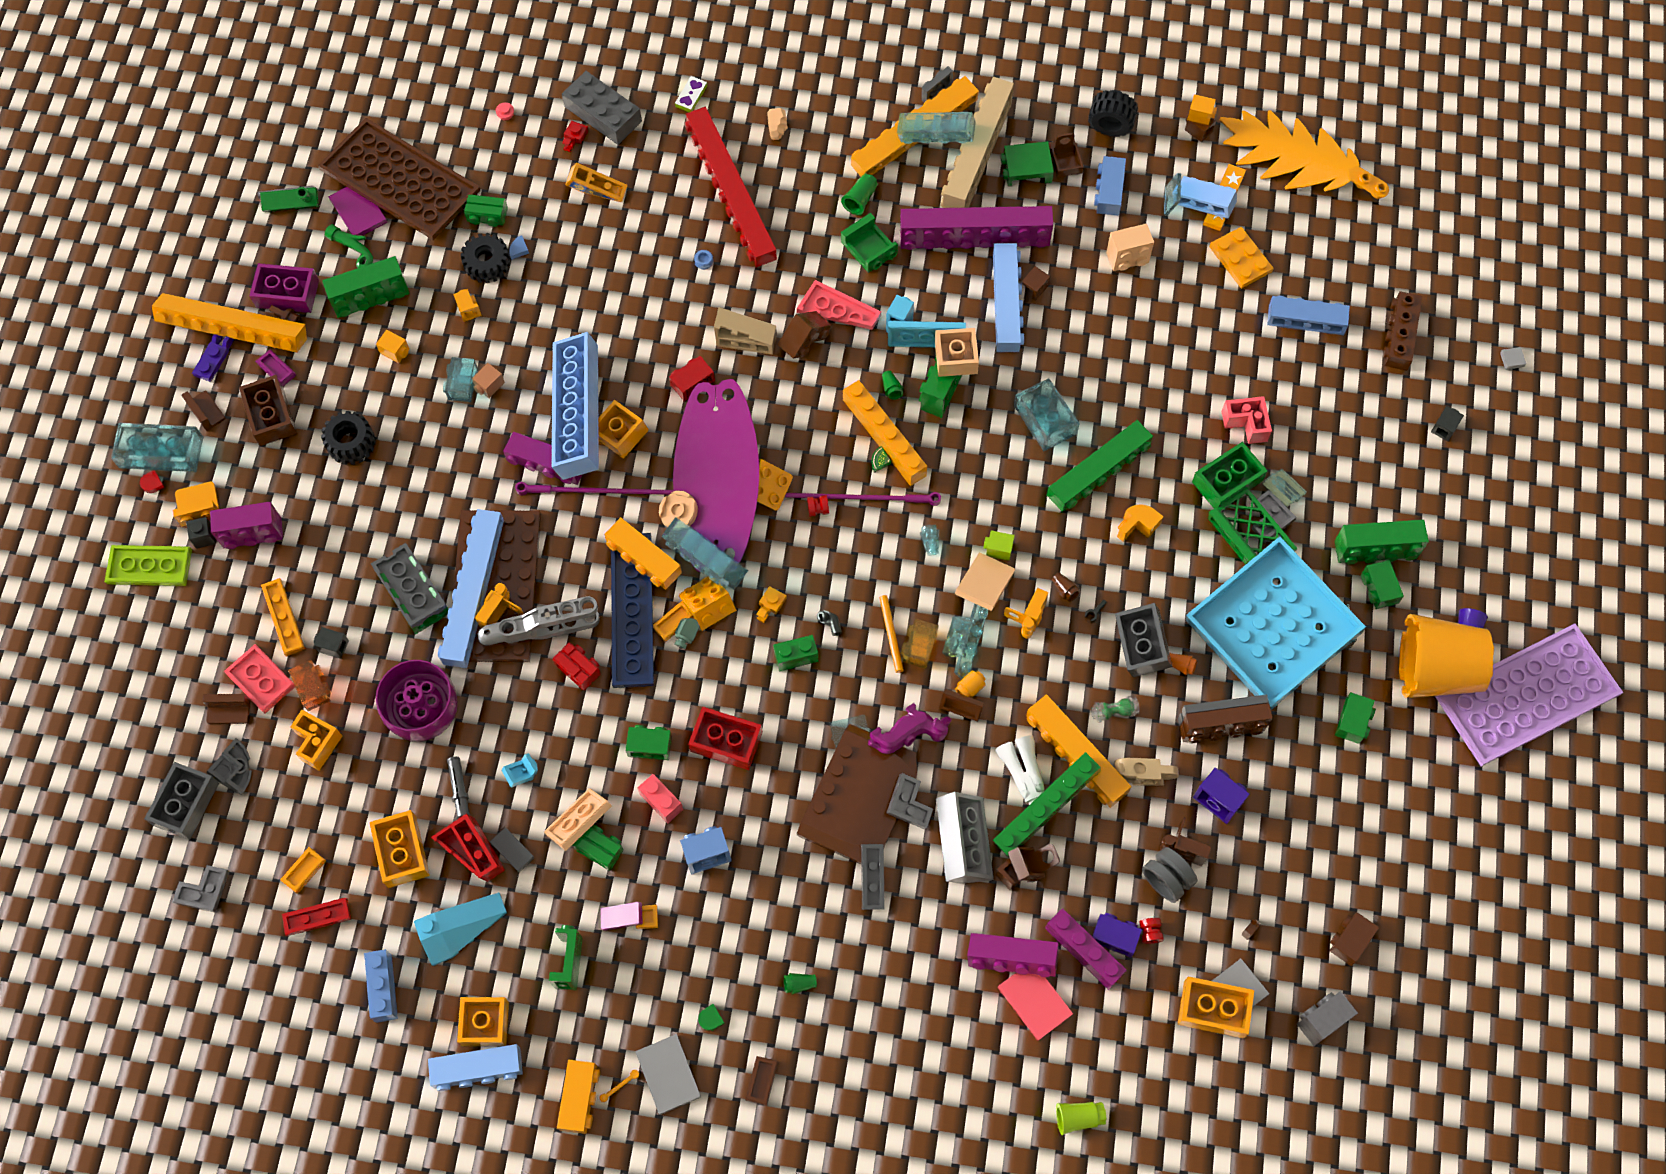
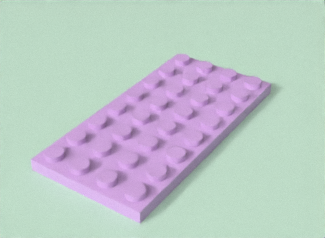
(1531, 695)

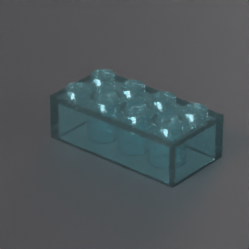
(157, 447)
(703, 554)

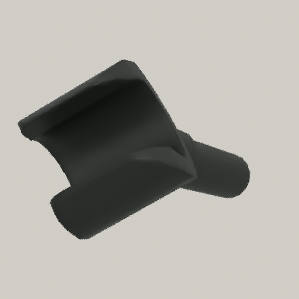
(1095, 611)

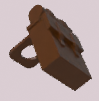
(1065, 156)
(1187, 848)
(1030, 863)

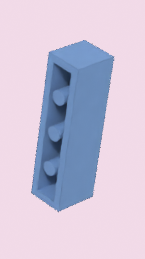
(1308, 315)

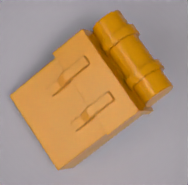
(495, 605)
(1032, 615)

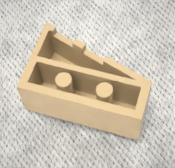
(743, 332)

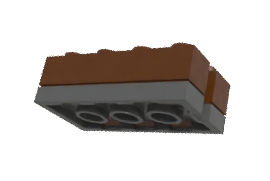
(1225, 718)

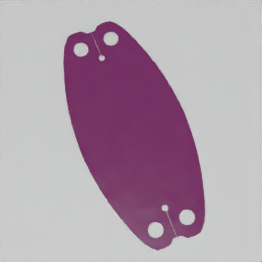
(719, 465)

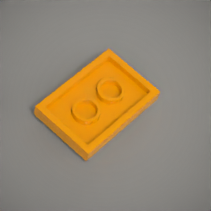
(1241, 257)

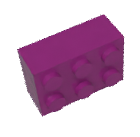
(284, 287)
(246, 525)

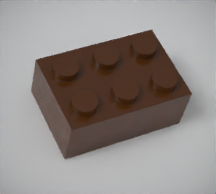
(267, 410)

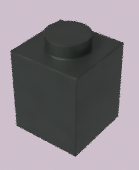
(1447, 423)
(200, 532)
(330, 642)

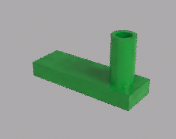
(289, 199)

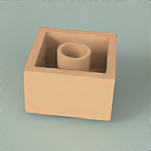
(1130, 247)
(956, 352)

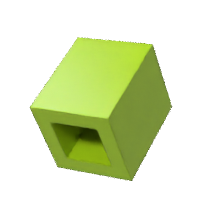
(999, 545)

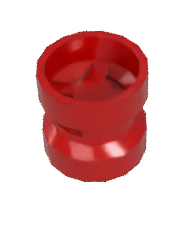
(818, 505)
(1151, 930)

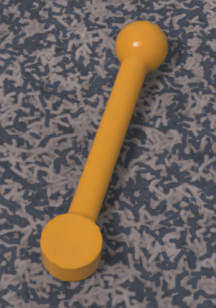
(633, 1075)

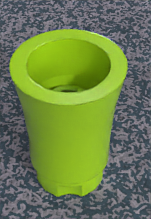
(1079, 1116)

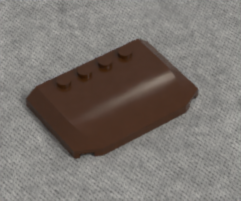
(855, 796)

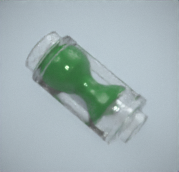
(1124, 707)

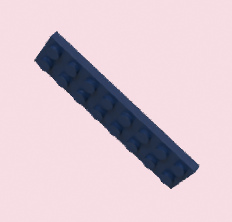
(631, 624)

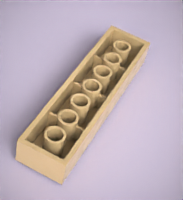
(975, 154)

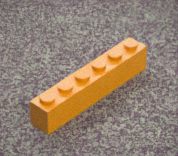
(884, 432)
(1072, 744)

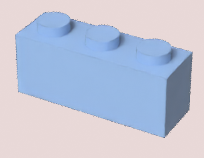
(1207, 197)

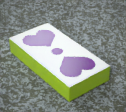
(691, 94)

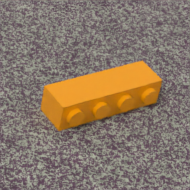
(642, 553)

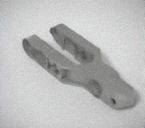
(534, 624)

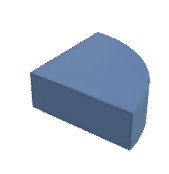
(518, 248)

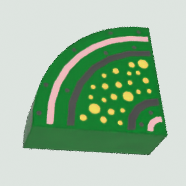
(880, 459)

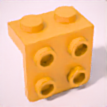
(772, 485)
(195, 502)
(707, 602)

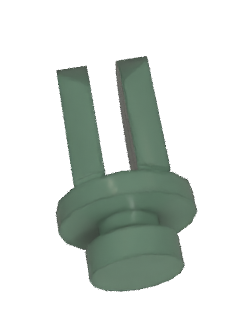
(686, 632)

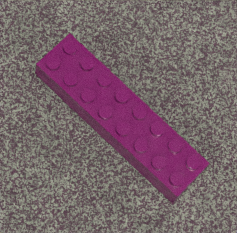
(975, 227)

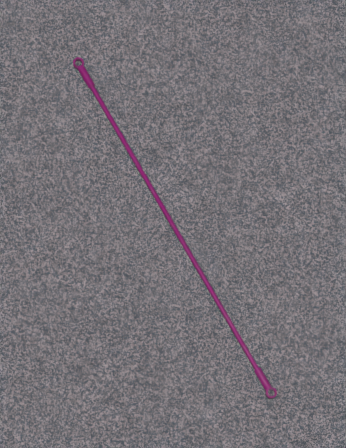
(548, 489)

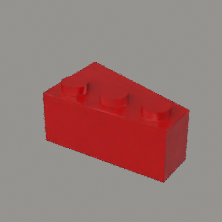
(471, 847)

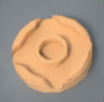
(678, 505)

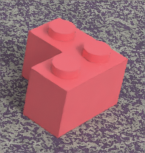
(1250, 414)

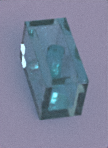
(459, 380)

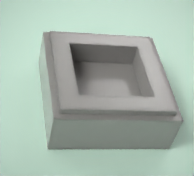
(1513, 358)

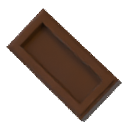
(961, 705)
(761, 1080)

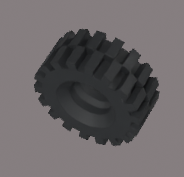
(485, 269)

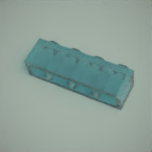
(936, 127)

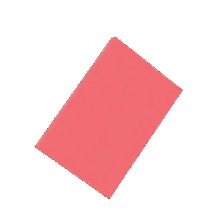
(259, 678)
(1035, 1003)

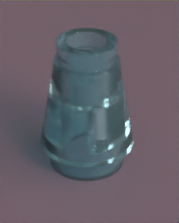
(930, 538)

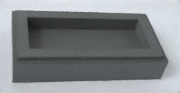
(512, 849)

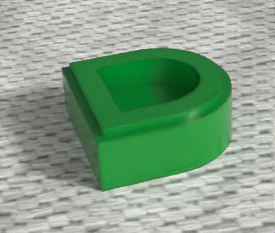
(710, 1018)

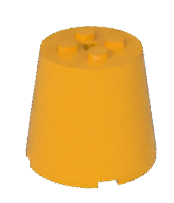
(1444, 658)

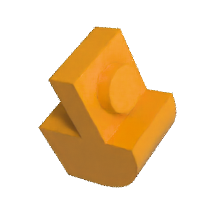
(1141, 518)

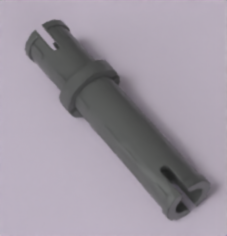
(459, 794)

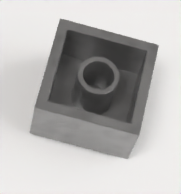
(1329, 1016)

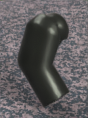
(830, 620)

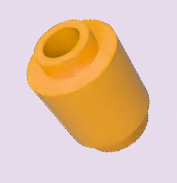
(971, 684)

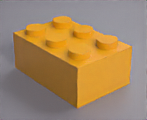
(399, 849)
(1216, 1007)

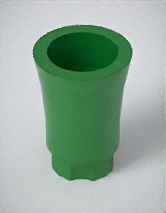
(859, 194)

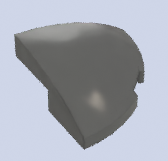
(232, 767)

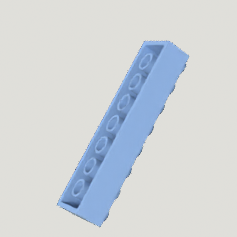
(575, 406)

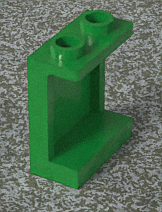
(1027, 162)
(868, 243)
(569, 978)

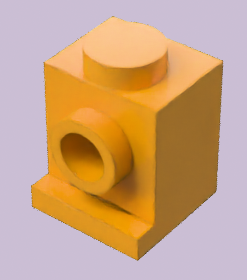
(467, 305)

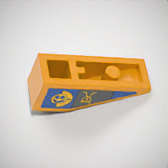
(595, 183)

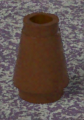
(1066, 587)

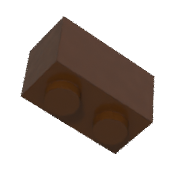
(1353, 938)

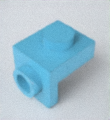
(520, 771)

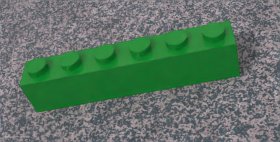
(1100, 466)
(1047, 804)

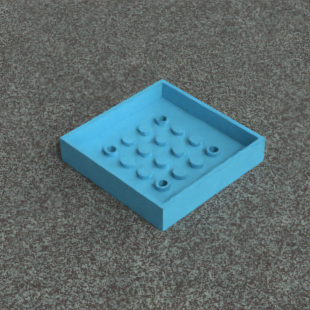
(1275, 623)

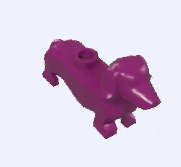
(907, 729)

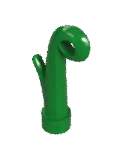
(352, 241)

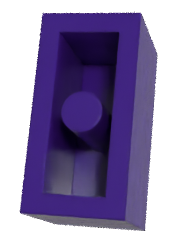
(1116, 934)

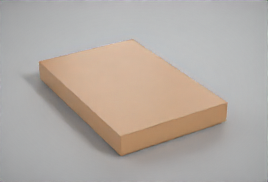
(985, 581)
(577, 819)

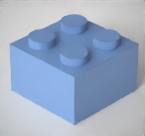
(705, 849)

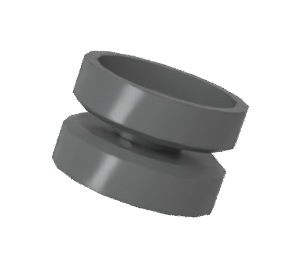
(1169, 874)

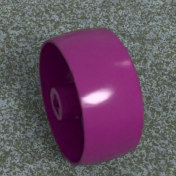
(407, 681)

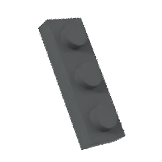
(872, 876)

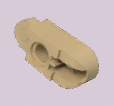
(1145, 771)

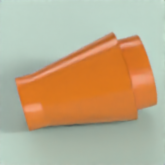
(1183, 663)

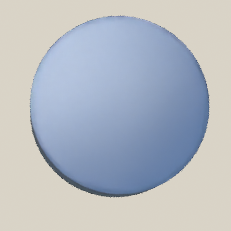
(703, 259)

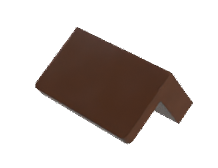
(204, 409)
(227, 708)

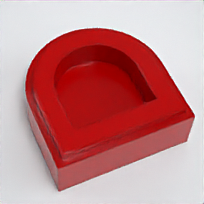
(151, 482)

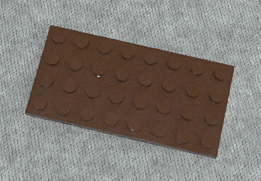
(399, 178)
(515, 568)

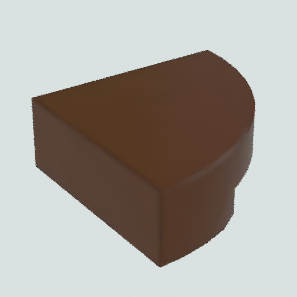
(1250, 929)

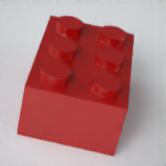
(725, 738)

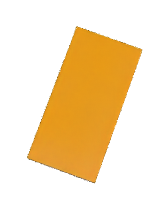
(667, 625)
(303, 870)

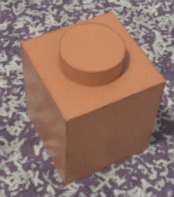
(488, 380)

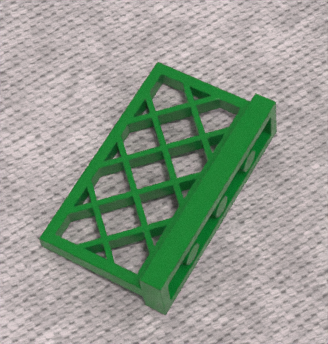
(1235, 538)

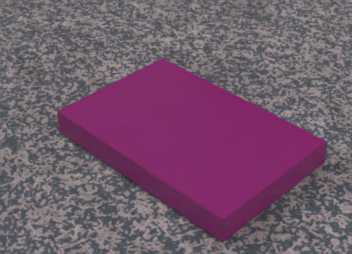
(357, 212)

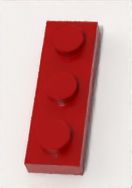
(316, 916)

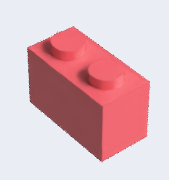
(660, 798)

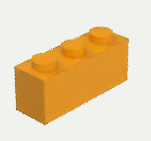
(578, 1097)

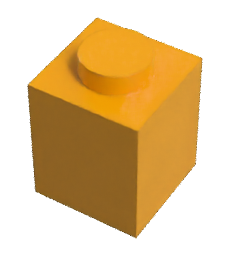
(1202, 109)
(393, 346)

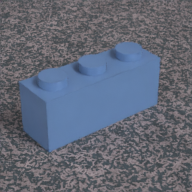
(1110, 185)
(380, 986)

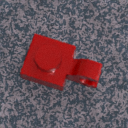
(574, 134)

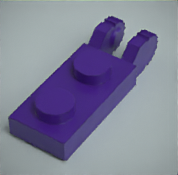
(212, 358)

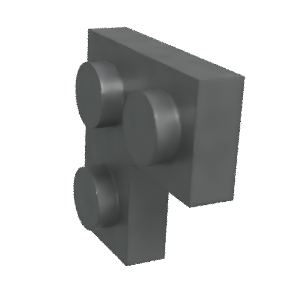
(1277, 511)
(904, 805)
(207, 894)

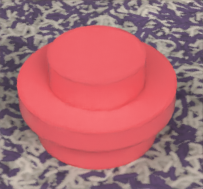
(505, 111)

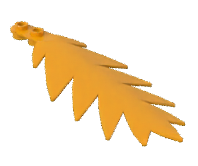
(1297, 151)

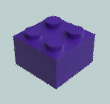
(1221, 795)

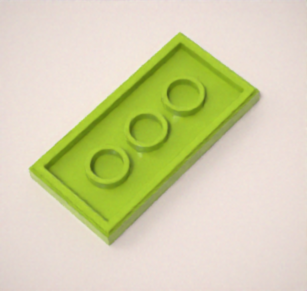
(148, 565)

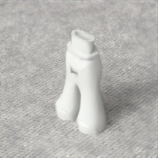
(1029, 782)

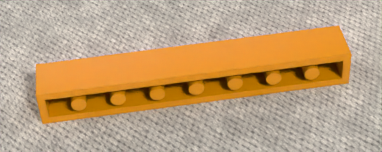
(888, 146)
(229, 322)

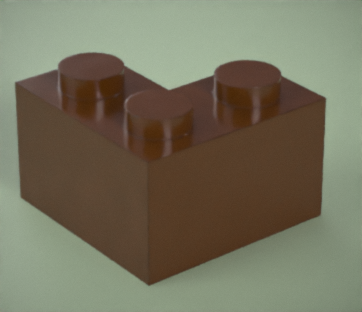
(803, 331)

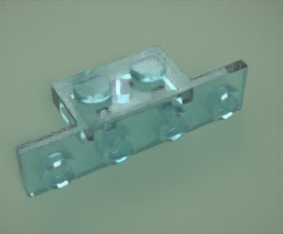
(964, 638)

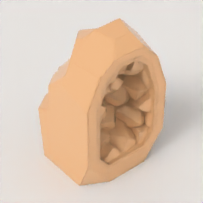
(777, 123)

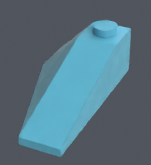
(453, 928)

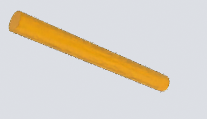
(891, 634)

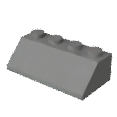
(964, 838)

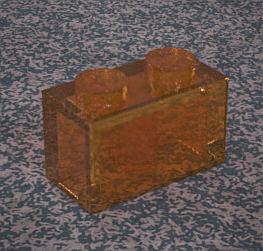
(310, 685)

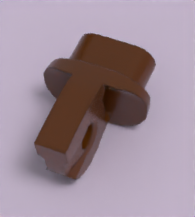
(288, 314)

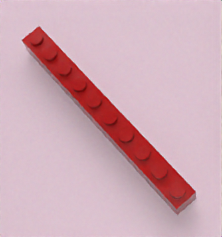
(730, 187)

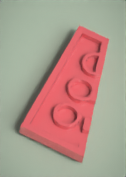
(838, 307)

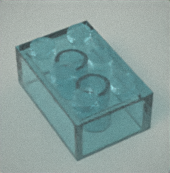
(1046, 414)

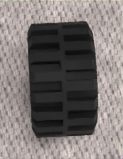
(1113, 113)
(343, 425)

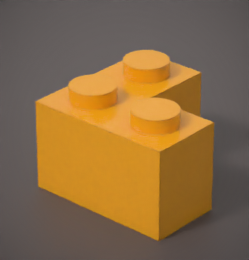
(319, 739)

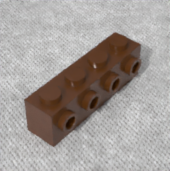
(1403, 330)

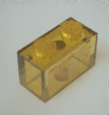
(920, 643)

